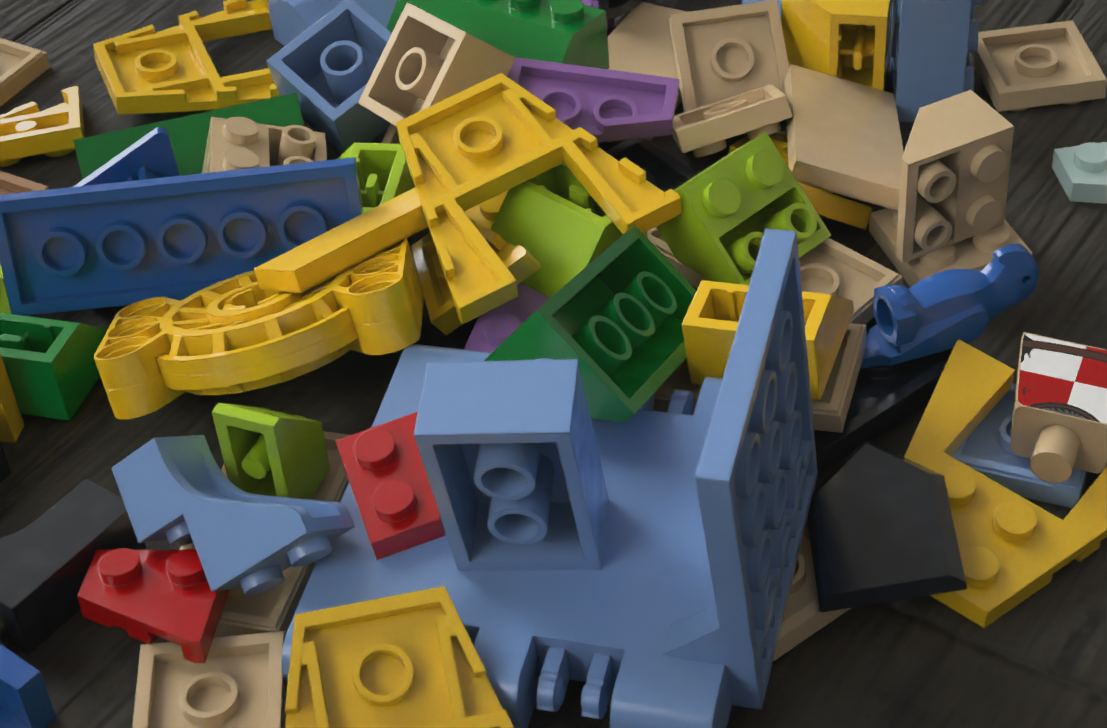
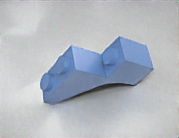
(240, 537)

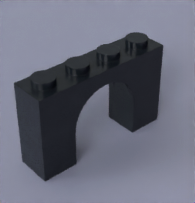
(50, 558)

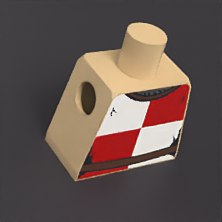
(1060, 407)

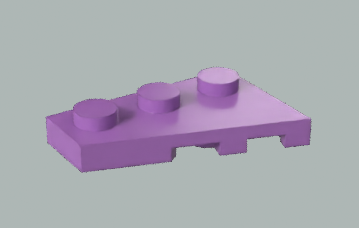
(600, 100)

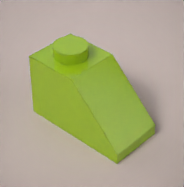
(271, 450)

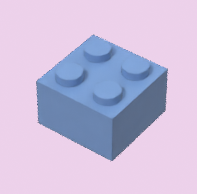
(330, 71)

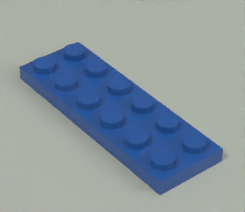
(163, 233)

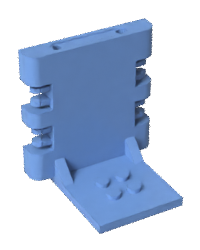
(693, 544)

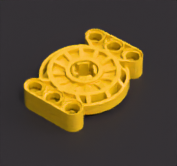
(252, 338)

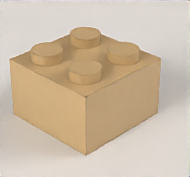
(427, 64)

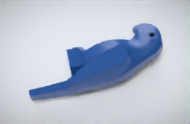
(946, 307)

